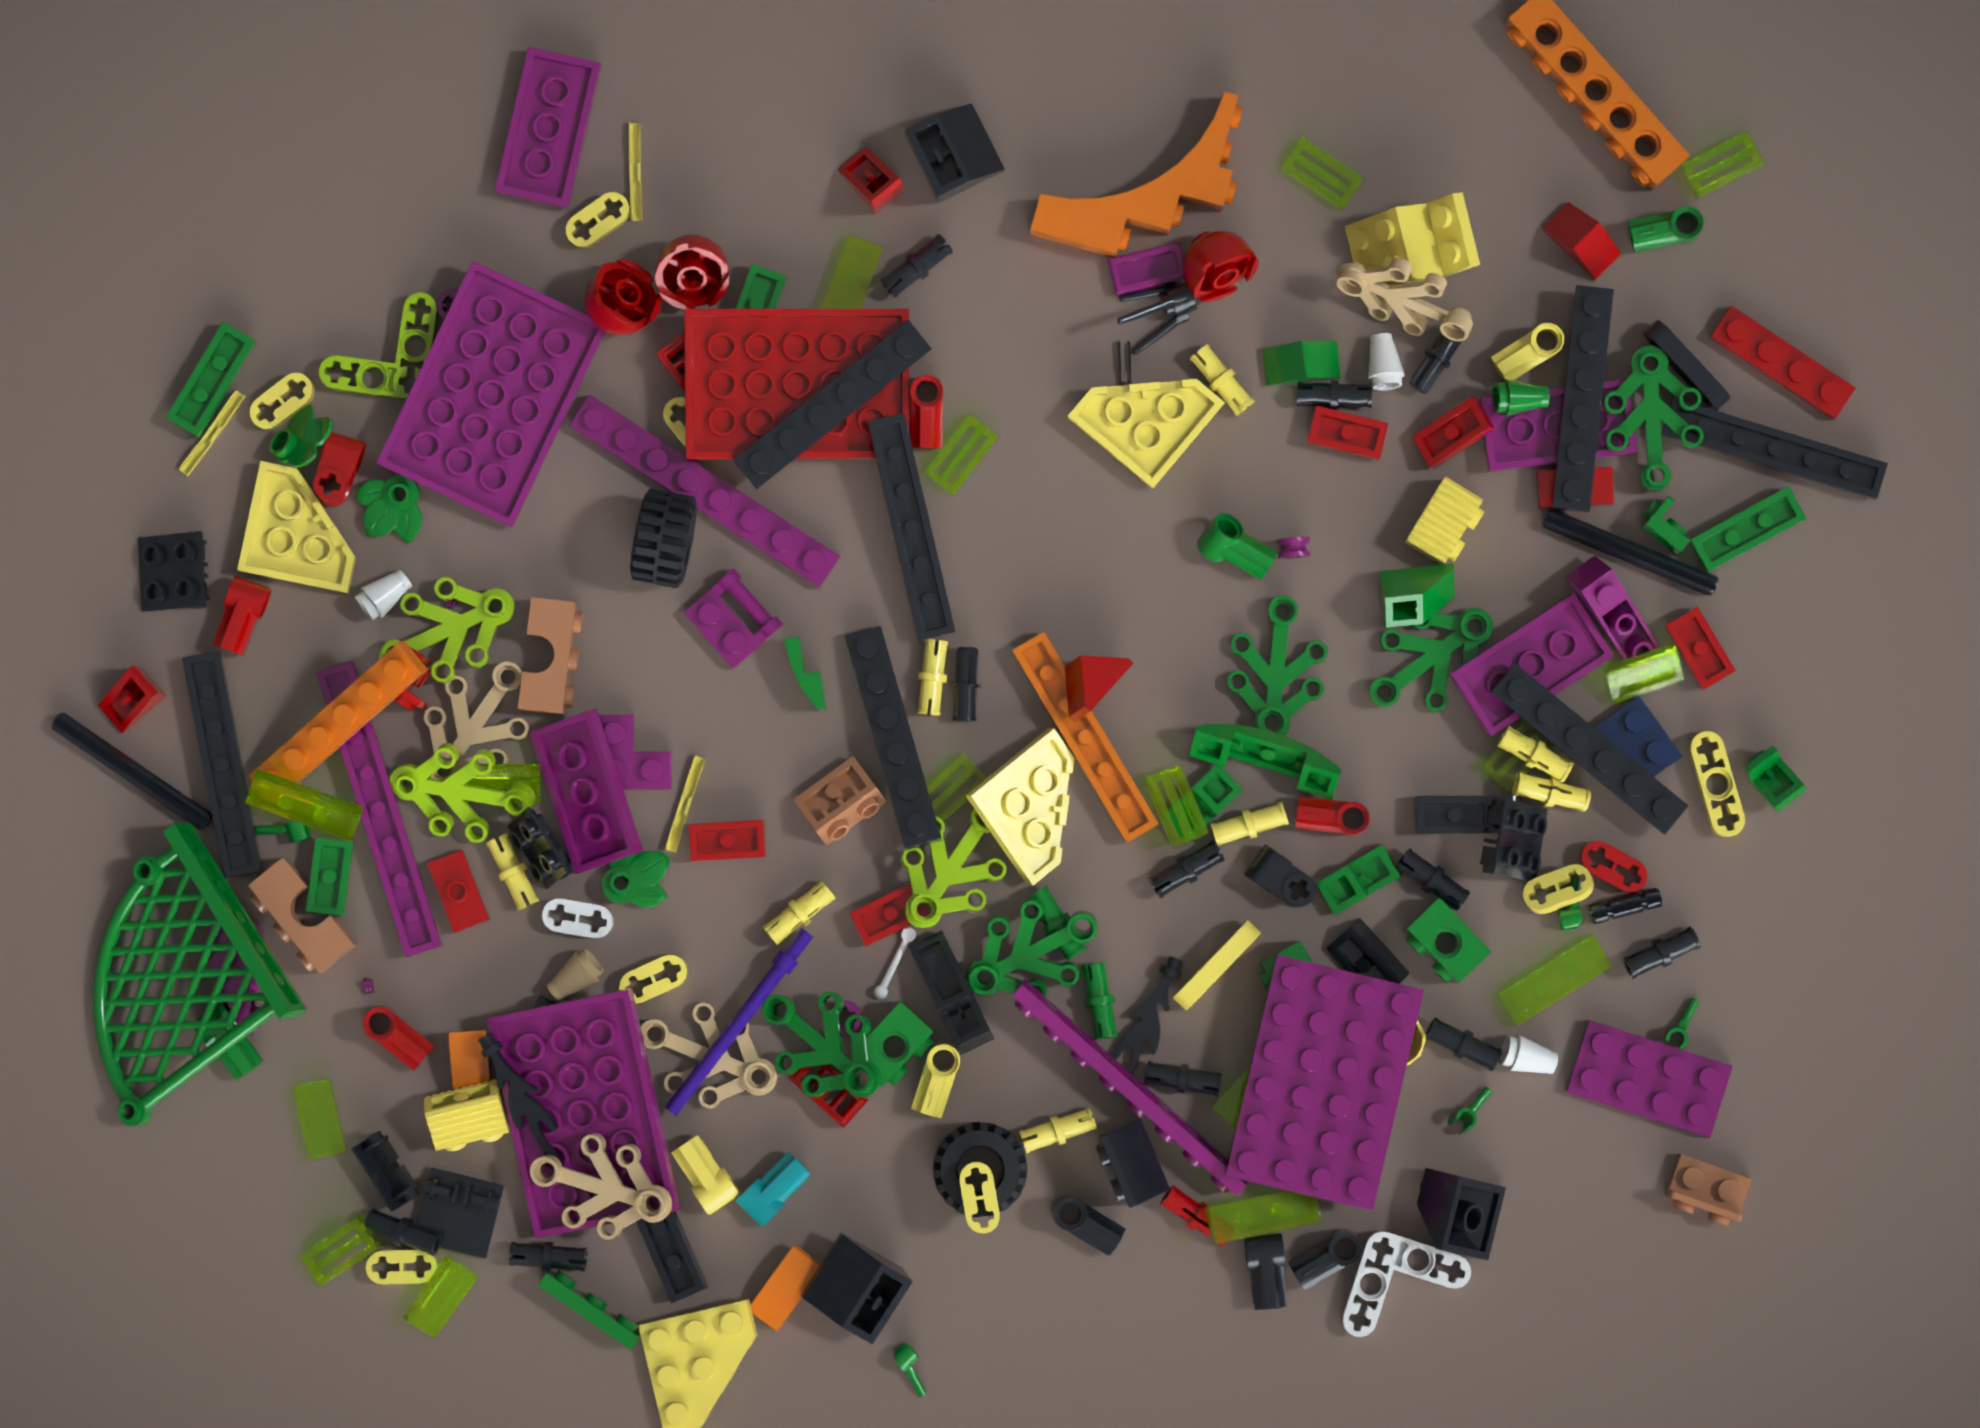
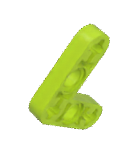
(392, 371)

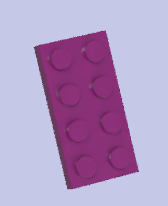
(548, 127)
(1533, 435)
(1551, 648)
(586, 791)
(1649, 1078)

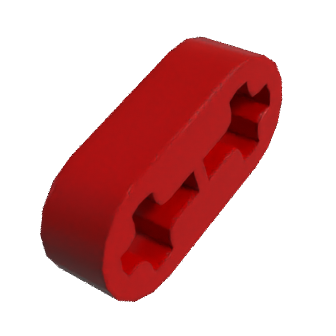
(1617, 858)

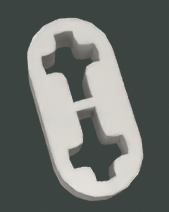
(579, 909)

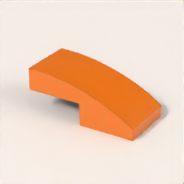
(466, 1060)
(784, 1287)

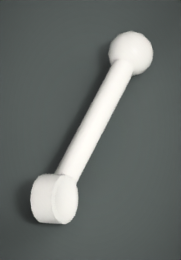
(907, 935)

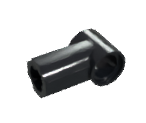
(1090, 1225)
(1322, 1259)
(1266, 1261)

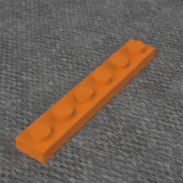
(345, 715)
(1086, 740)

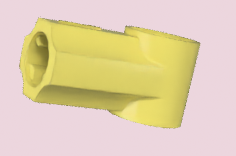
(1525, 353)
(935, 1082)
(710, 1182)

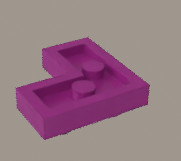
(634, 768)

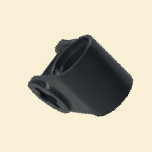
(1276, 873)

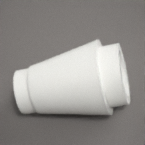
(1384, 363)
(381, 595)
(1527, 1056)

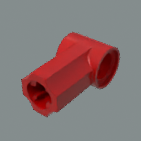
(926, 418)
(244, 606)
(1326, 815)
(400, 1039)

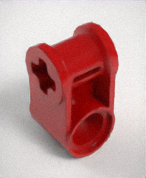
(339, 462)

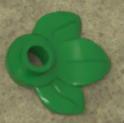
(300, 440)
(387, 511)
(642, 875)

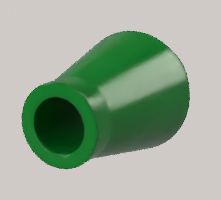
(1516, 397)

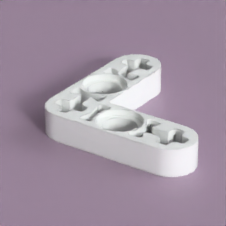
(1396, 1261)

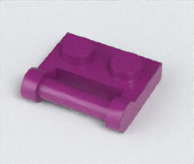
(724, 628)

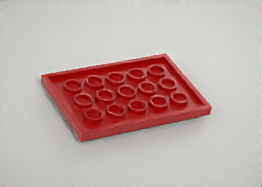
(763, 364)

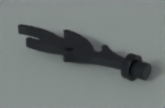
(1149, 1026)
(518, 1100)

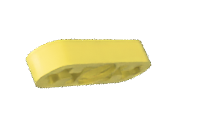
(1731, 790)
(1216, 965)

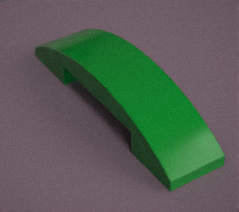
(1267, 750)

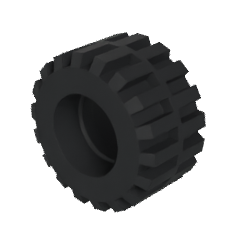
(663, 538)
(980, 1135)

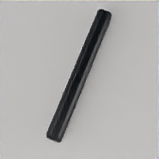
(1630, 552)
(131, 771)

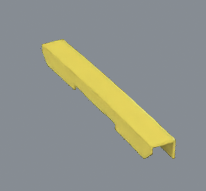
(635, 171)
(212, 433)
(685, 803)

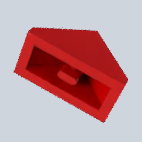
(871, 179)
(1582, 240)
(1090, 680)
(131, 698)

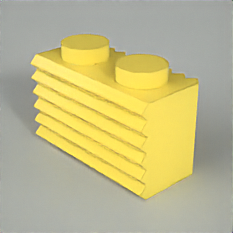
(1444, 522)
(466, 1116)

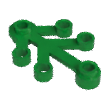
(1652, 411)
(1436, 653)
(1276, 675)
(1026, 955)
(827, 1048)

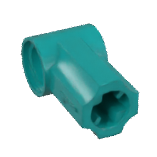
(768, 1194)

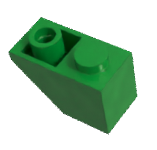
(1415, 593)

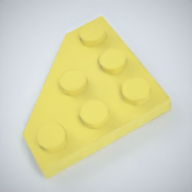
(1146, 422)
(293, 534)
(1028, 805)
(695, 1359)

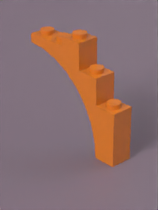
(1196, 179)

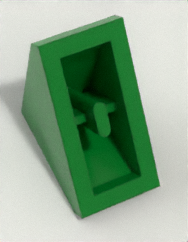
(1301, 362)

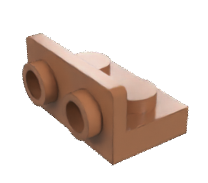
(840, 801)
(1708, 1188)

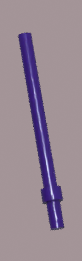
(784, 963)

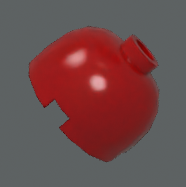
(1216, 263)
(692, 272)
(622, 298)

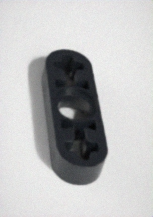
(1687, 365)

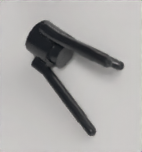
(1175, 301)

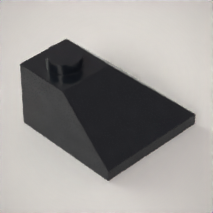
(1460, 1212)

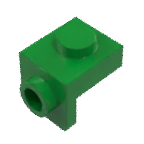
(1774, 778)

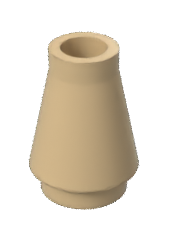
(575, 975)

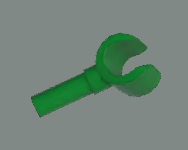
(296, 831)
(1571, 917)
(1683, 1023)
(1468, 1114)
(905, 1357)

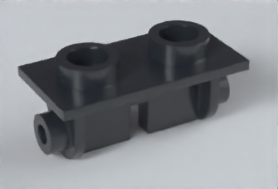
(384, 1171)

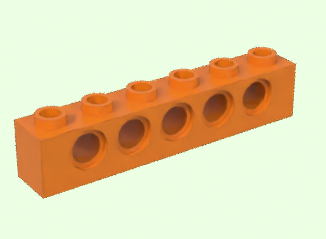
(1594, 69)

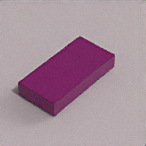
(1146, 268)

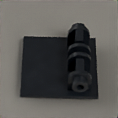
(173, 571)
(530, 836)
(1517, 841)
(460, 1210)

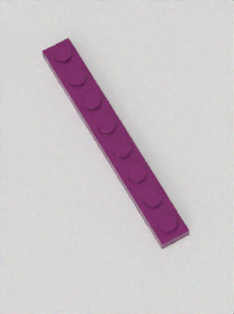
(711, 493)
(384, 825)
(1117, 1077)

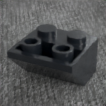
(953, 151)
(1133, 1163)
(857, 1288)

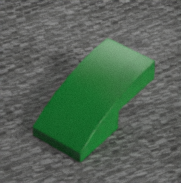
(810, 682)
(1211, 794)
(1359, 879)

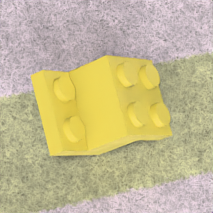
(1428, 235)

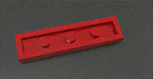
(1782, 362)

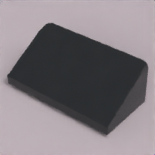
(1366, 954)

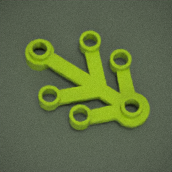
(456, 625)
(455, 791)
(948, 873)

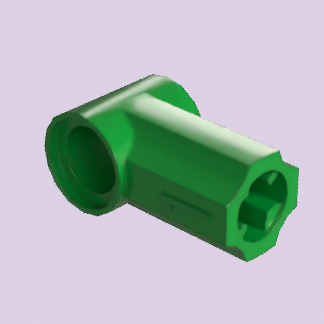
(1661, 229)
(1227, 541)
(241, 1057)

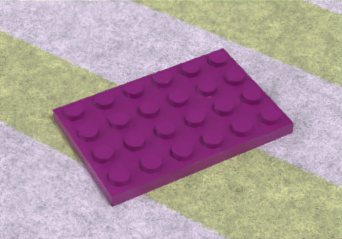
(491, 394)
(591, 1080)
(1324, 1082)

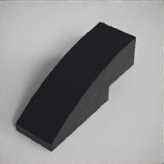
(951, 992)

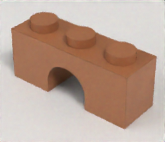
(550, 689)
(278, 893)

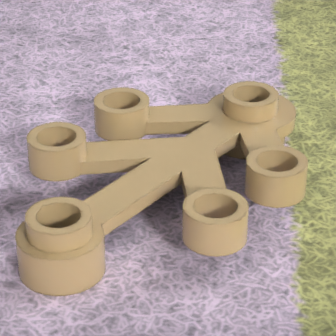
(1357, 281)
(471, 730)
(726, 1063)
(607, 1187)

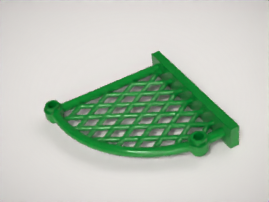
(245, 939)

